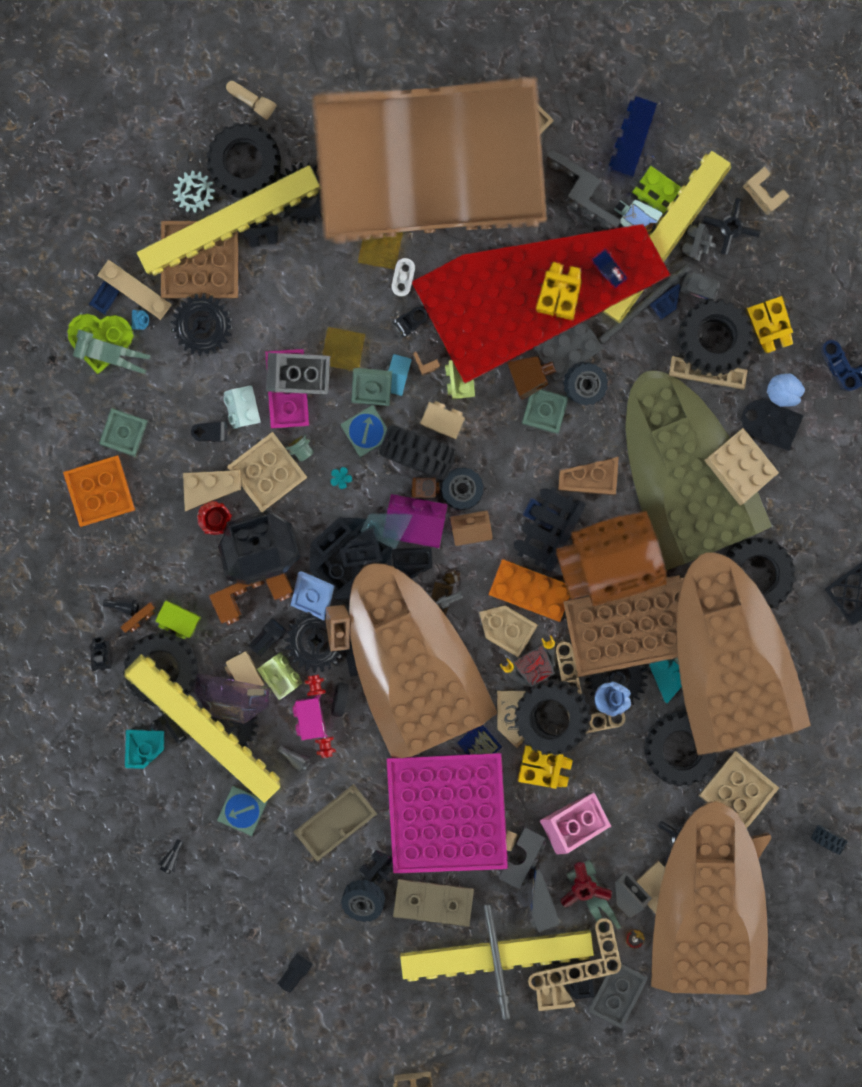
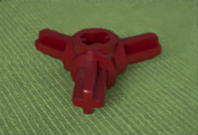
(584, 888)

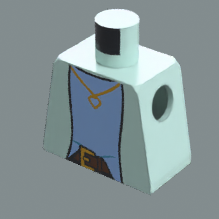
(637, 214)

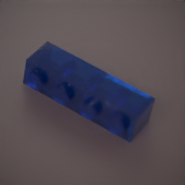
(633, 137)

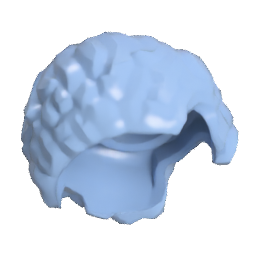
(785, 390)
(612, 699)

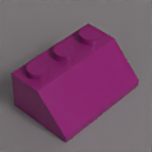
(426, 521)

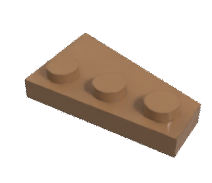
(591, 478)

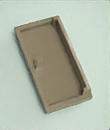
(335, 822)
(433, 902)

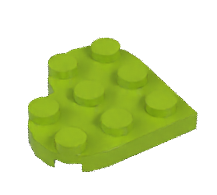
(109, 329)

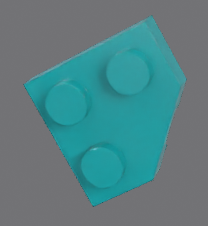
(143, 747)

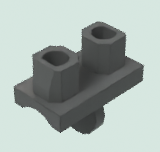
(702, 242)

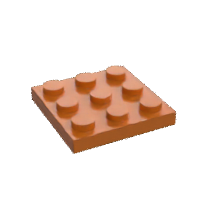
(99, 491)

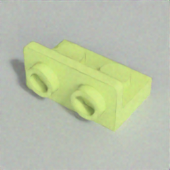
(458, 388)
(280, 675)

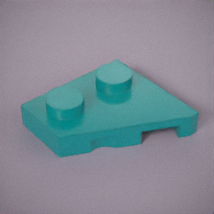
(667, 678)

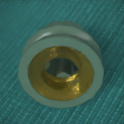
(300, 448)

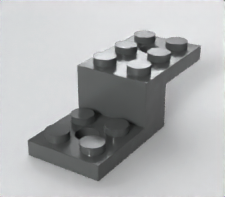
(582, 190)

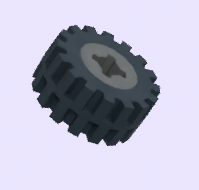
(829, 839)

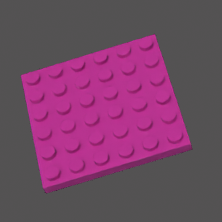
(447, 813)

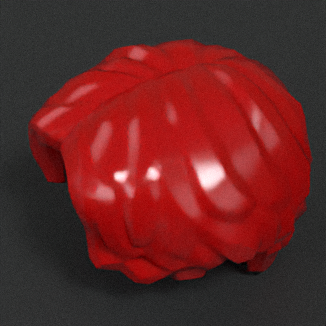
(213, 518)

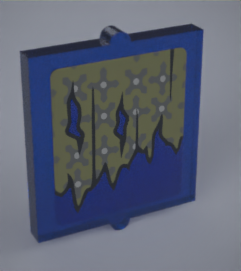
(479, 742)

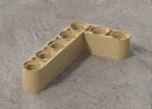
(573, 677)
(583, 966)

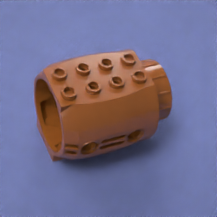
(612, 559)

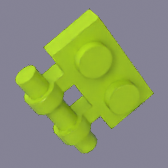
(660, 185)

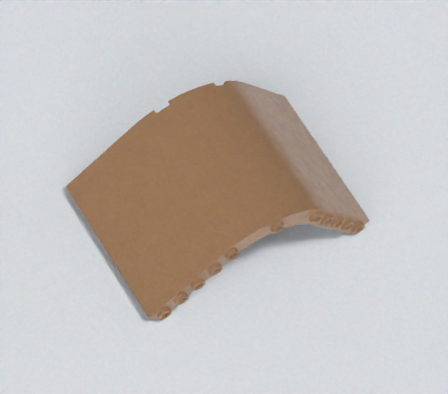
(430, 159)

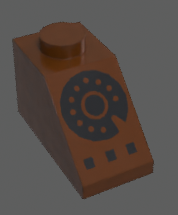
(424, 487)

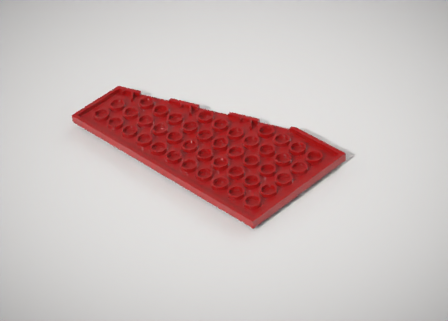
(490, 297)

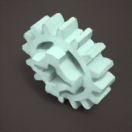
(203, 187)

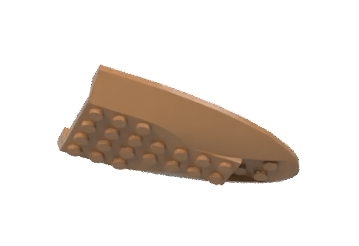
(733, 660)
(412, 664)
(711, 909)

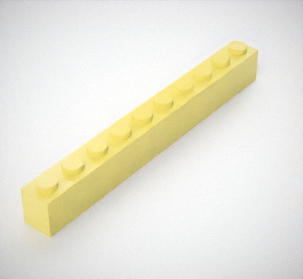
(680, 216)
(229, 220)
(202, 728)
(512, 952)

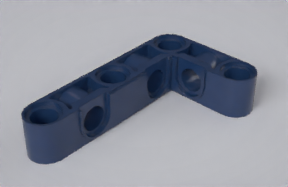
(840, 366)

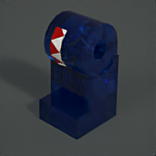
(609, 268)

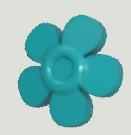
(340, 478)

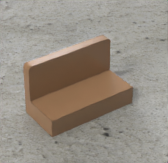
(427, 368)
(471, 528)

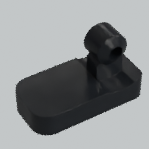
(171, 725)

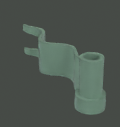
(105, 351)
(595, 902)

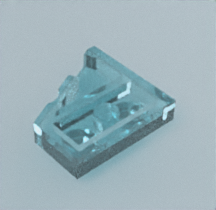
(388, 527)

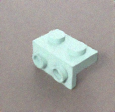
(241, 407)

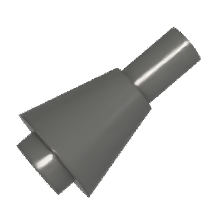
(299, 761)

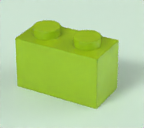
(178, 619)

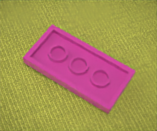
(288, 408)

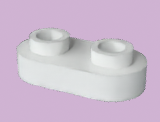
(402, 277)

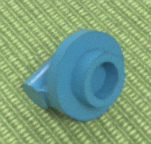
(139, 320)

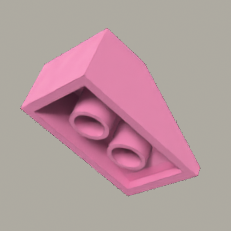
(575, 824)

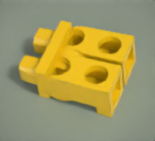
(560, 285)
(769, 330)
(549, 769)

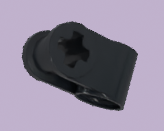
(409, 322)
(213, 432)

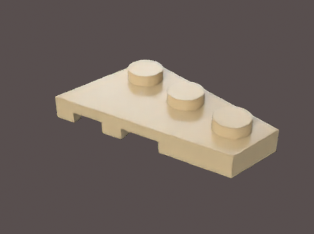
(209, 486)

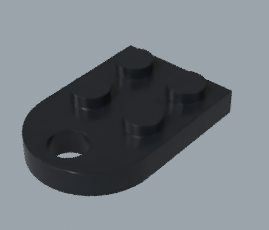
(773, 423)

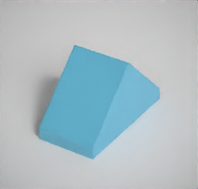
(400, 368)

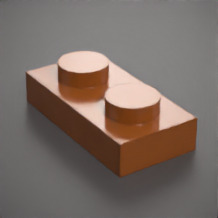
(145, 613)

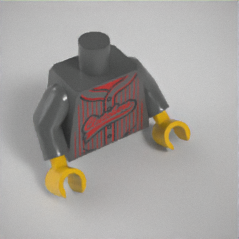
(534, 665)

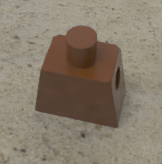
(530, 375)

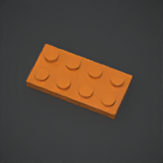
(530, 590)

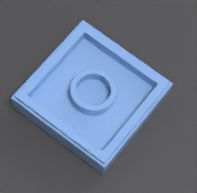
(312, 595)

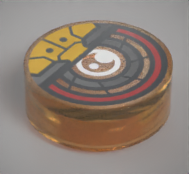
(634, 938)

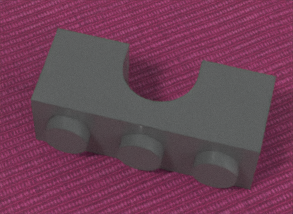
(532, 843)

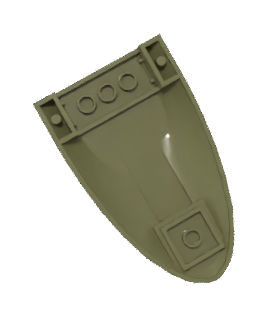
(666, 447)

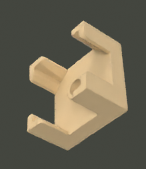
(761, 195)

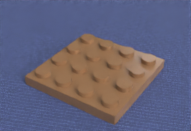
(209, 272)

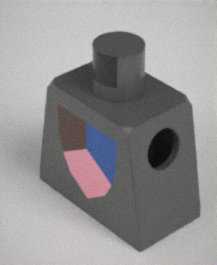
(700, 286)

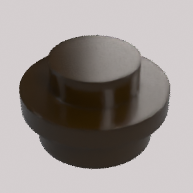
(451, 576)

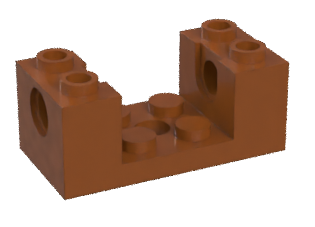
(227, 607)

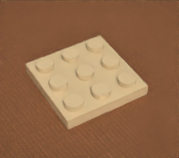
(741, 466)
(268, 472)
(740, 787)

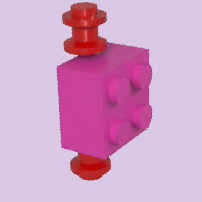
(311, 717)

